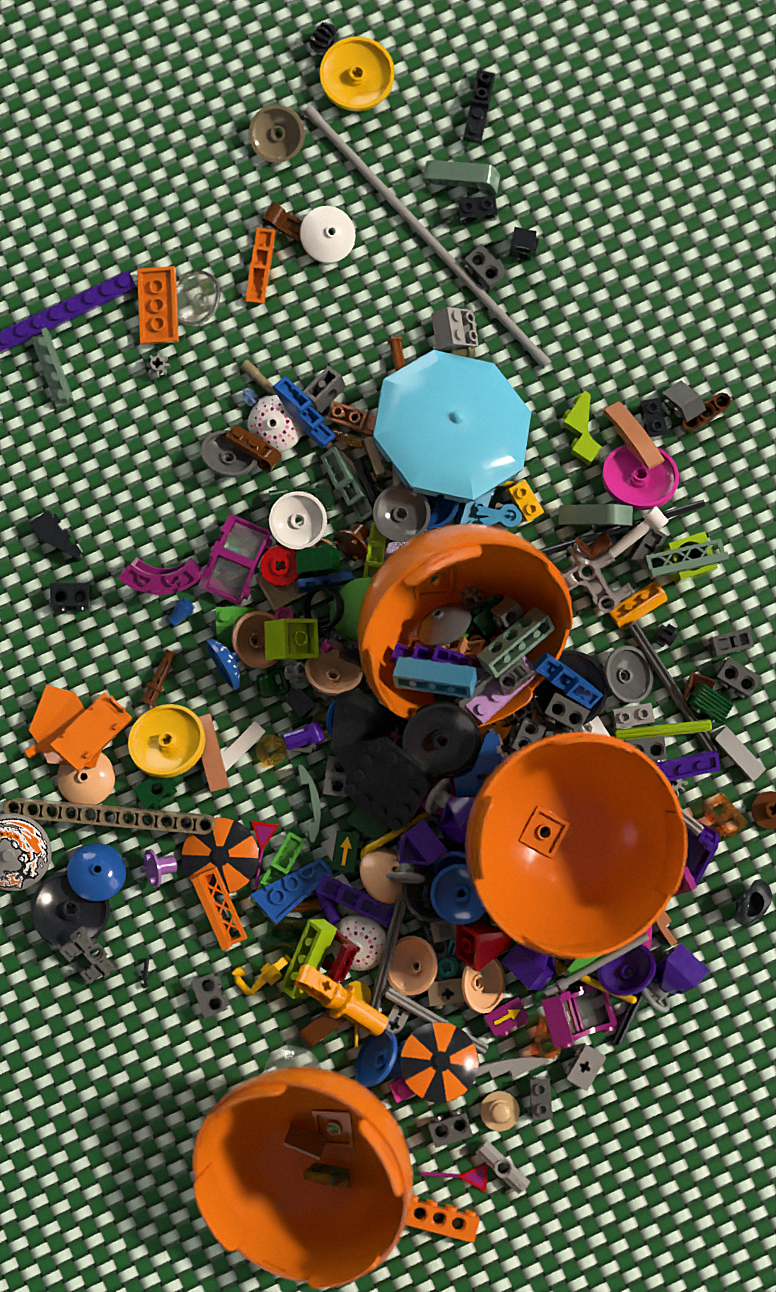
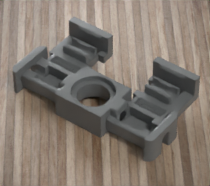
(99, 962)

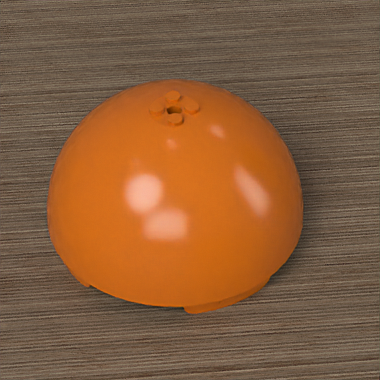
(459, 557)
(608, 850)
(256, 1187)

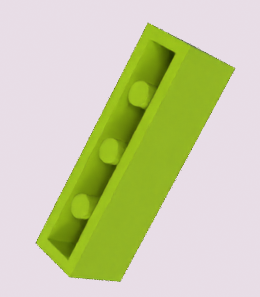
(310, 951)

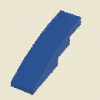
(304, 414)
(567, 680)

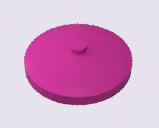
(634, 484)

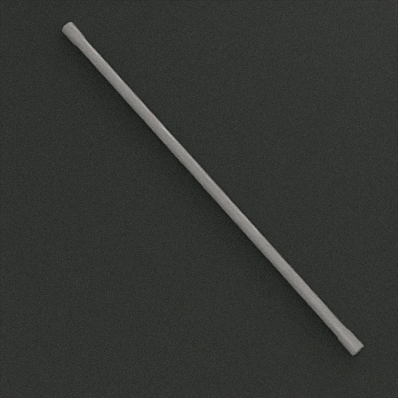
(537, 354)

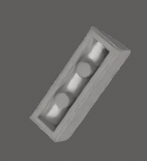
(739, 754)

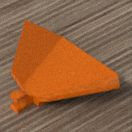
(53, 716)

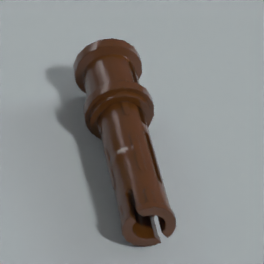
(168, 657)

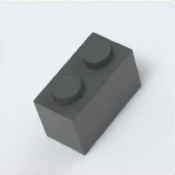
(683, 401)

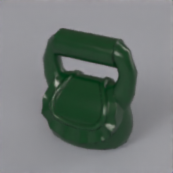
(267, 684)

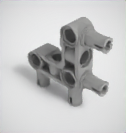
(594, 581)

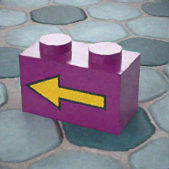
(506, 1017)

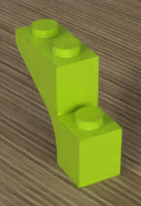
(577, 422)

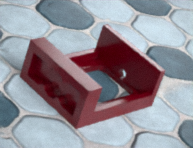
(343, 960)

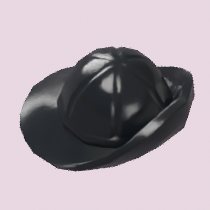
(753, 903)

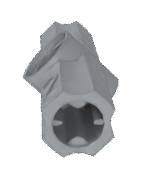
(511, 1176)

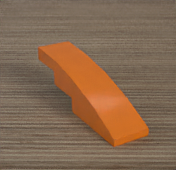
(260, 265)

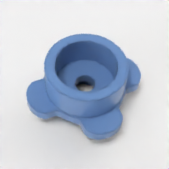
(249, 397)

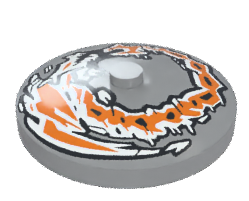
(23, 852)

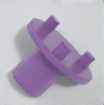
(155, 867)

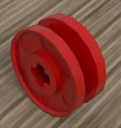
(279, 555)

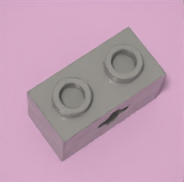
(632, 716)
(586, 1076)

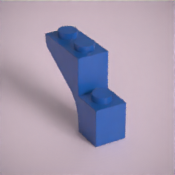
(488, 759)

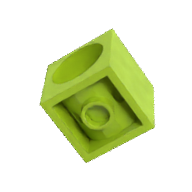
(688, 541)
(291, 639)

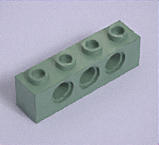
(515, 642)

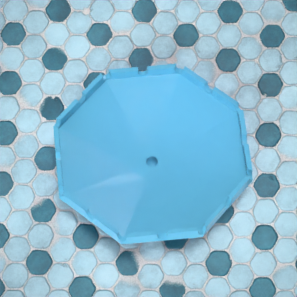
(451, 426)

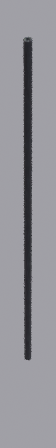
(592, 537)

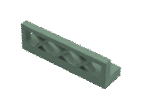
(52, 369)
(686, 565)

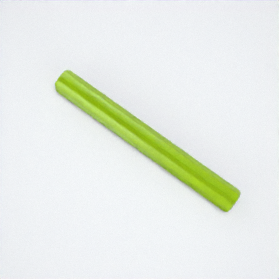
(664, 730)

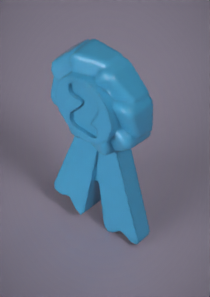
(508, 515)

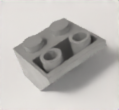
(454, 329)

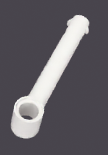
(653, 520)

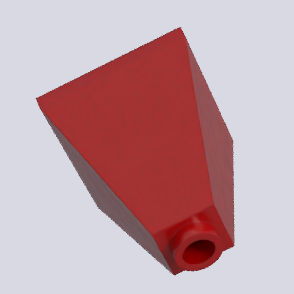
(480, 943)

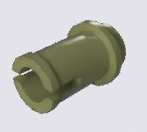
(469, 352)

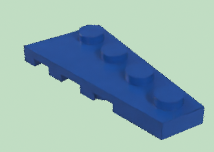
(285, 894)

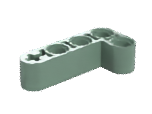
(462, 174)
(596, 514)

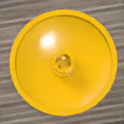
(357, 73)
(166, 741)

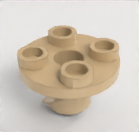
(499, 1110)

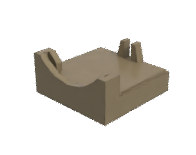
(375, 460)

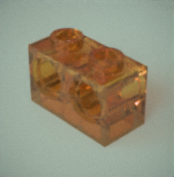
(728, 812)
(541, 1036)

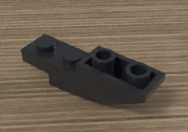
(479, 106)
(347, 646)

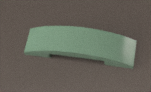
(313, 827)

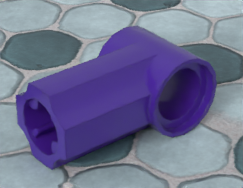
(308, 735)

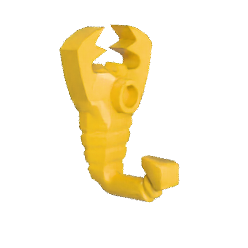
(269, 974)

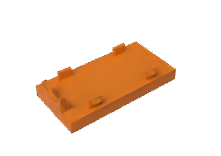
(158, 305)
(91, 732)

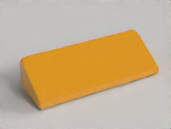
(638, 605)

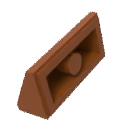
(305, 1141)

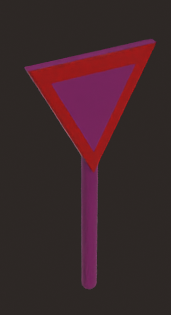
(263, 833)
(476, 1176)

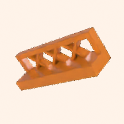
(213, 912)

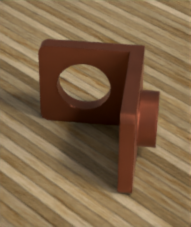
(596, 548)
(695, 678)

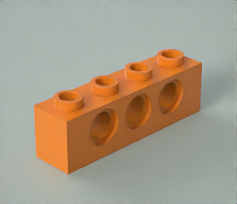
(465, 1232)

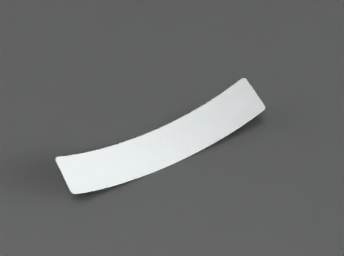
(241, 745)

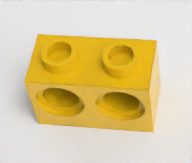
(525, 500)

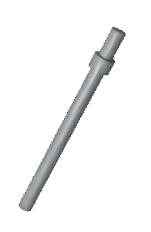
(563, 983)

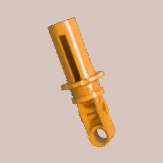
(340, 1000)

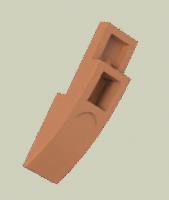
(352, 418)

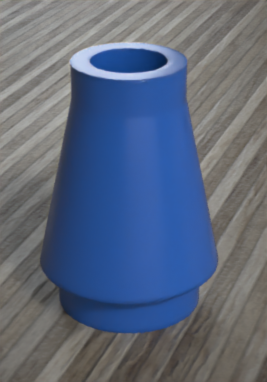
(181, 611)

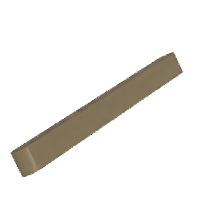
(118, 812)

